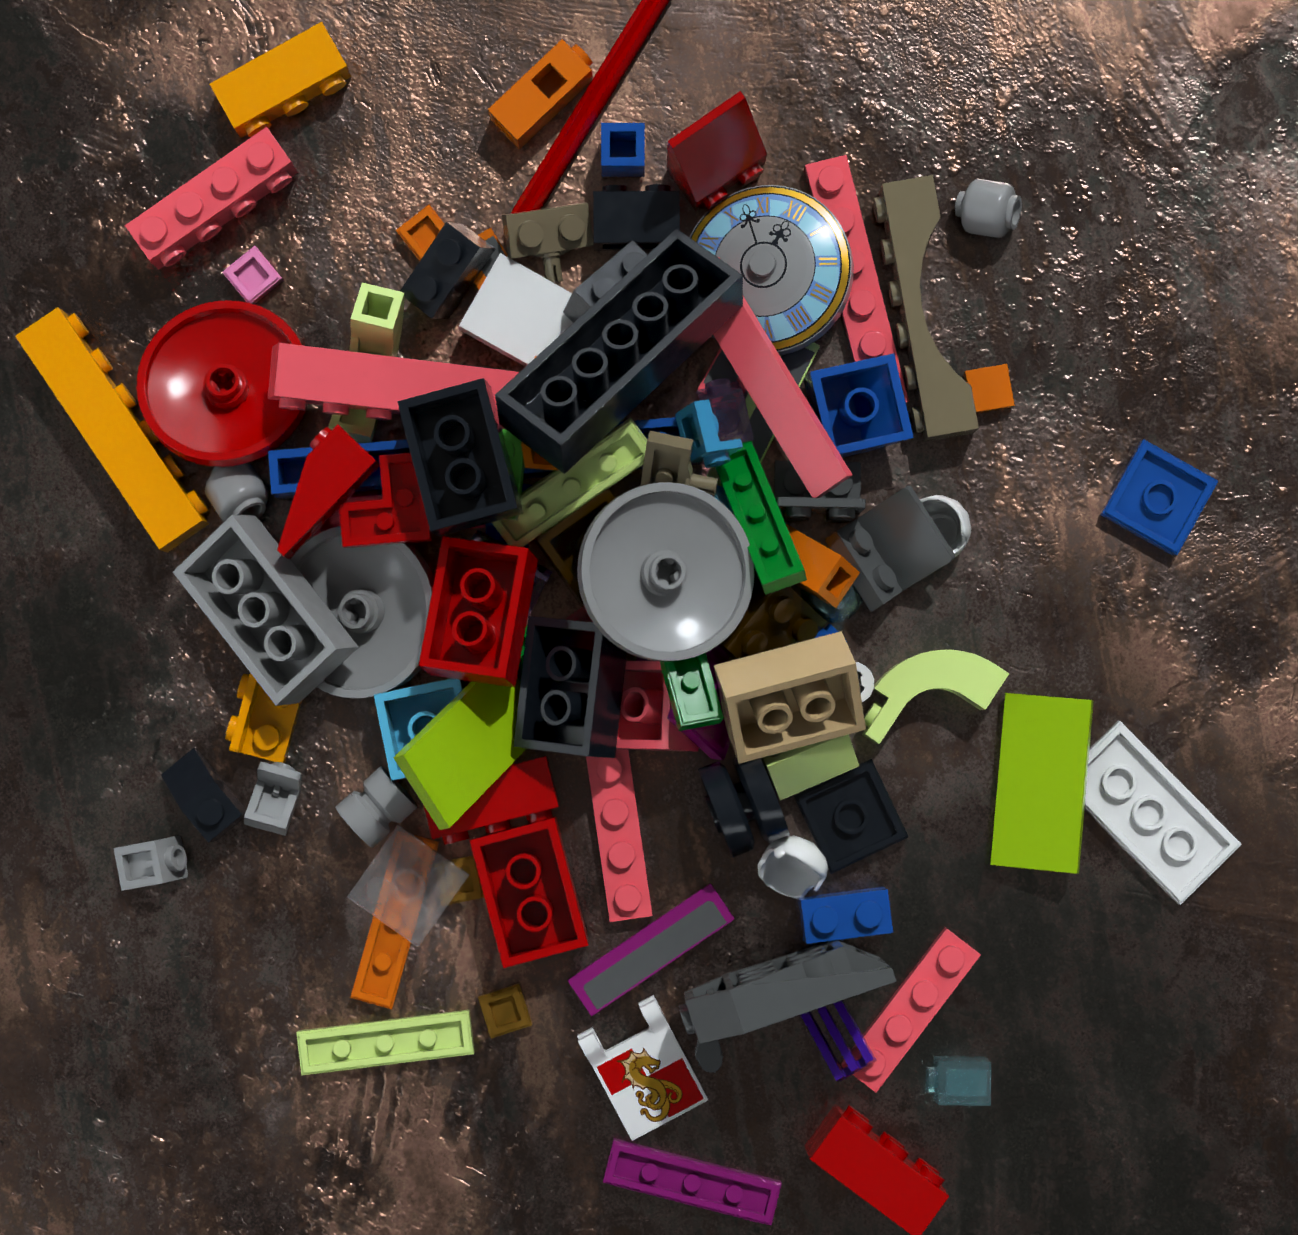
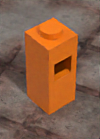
(541, 93)
(826, 571)

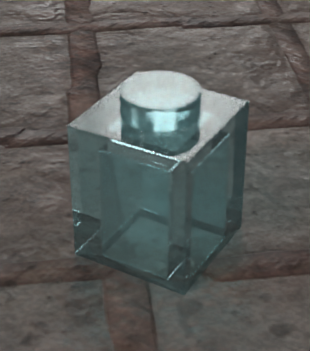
(960, 1080)

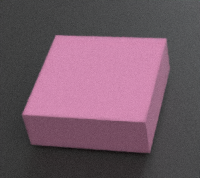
(252, 276)

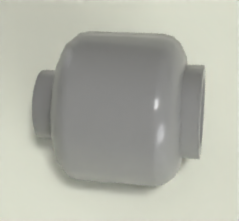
(988, 208)
(236, 491)

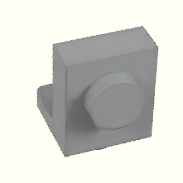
(274, 797)

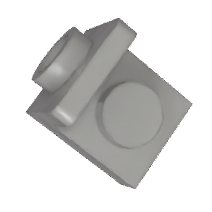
(151, 863)

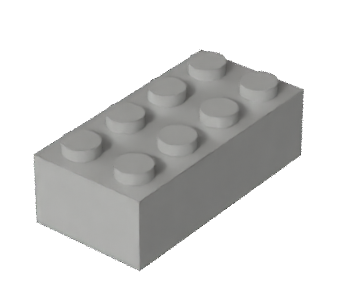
(265, 609)

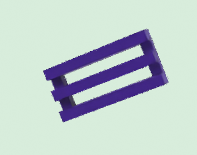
(822, 1044)

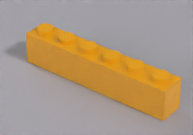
(112, 428)

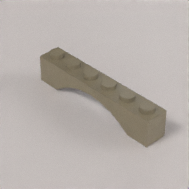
(941, 395)

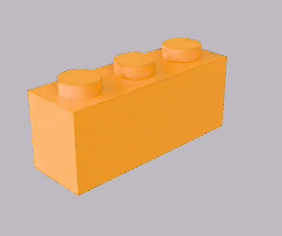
(281, 81)

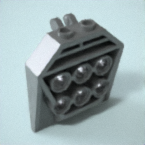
(776, 992)

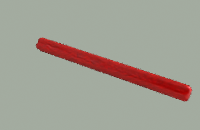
(590, 105)

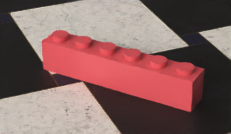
(363, 380)

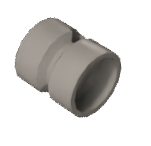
(376, 807)

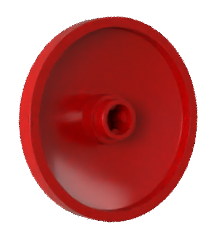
(209, 384)

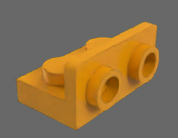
(261, 726)

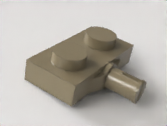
(548, 234)
(669, 459)

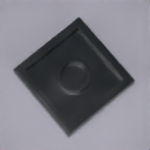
(851, 816)

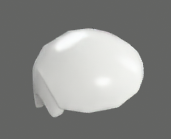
(950, 519)
(793, 866)

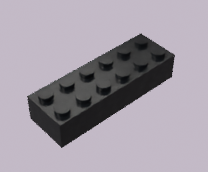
(619, 350)

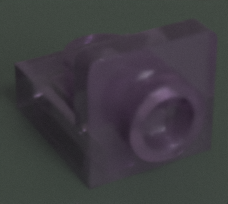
(729, 408)

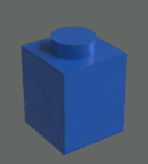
(623, 149)

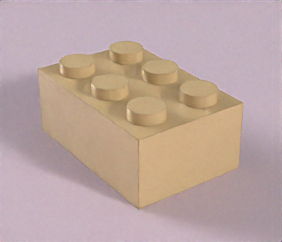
(790, 697)

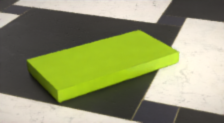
(462, 750)
(1042, 783)

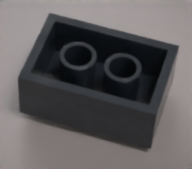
(460, 457)
(569, 689)

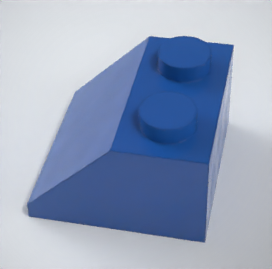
(860, 404)

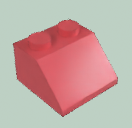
(645, 712)

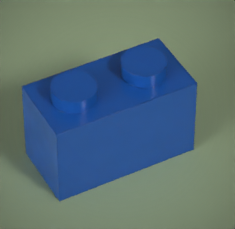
(845, 915)

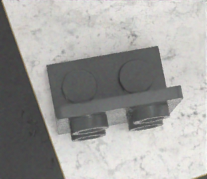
(797, 504)
(891, 547)

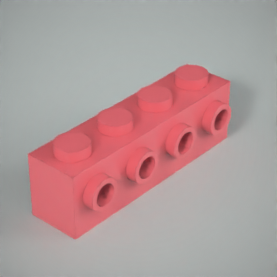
(212, 199)

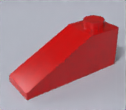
(328, 478)

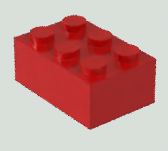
(478, 611)
(529, 892)
(877, 1169)

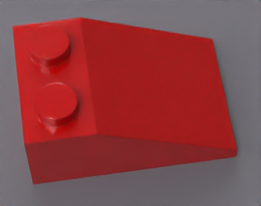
(716, 153)

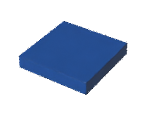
(1159, 497)

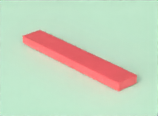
(781, 402)

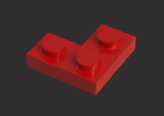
(390, 520)

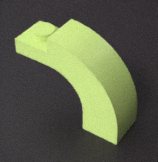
(374, 330)
(948, 670)

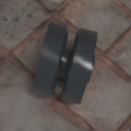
(740, 803)

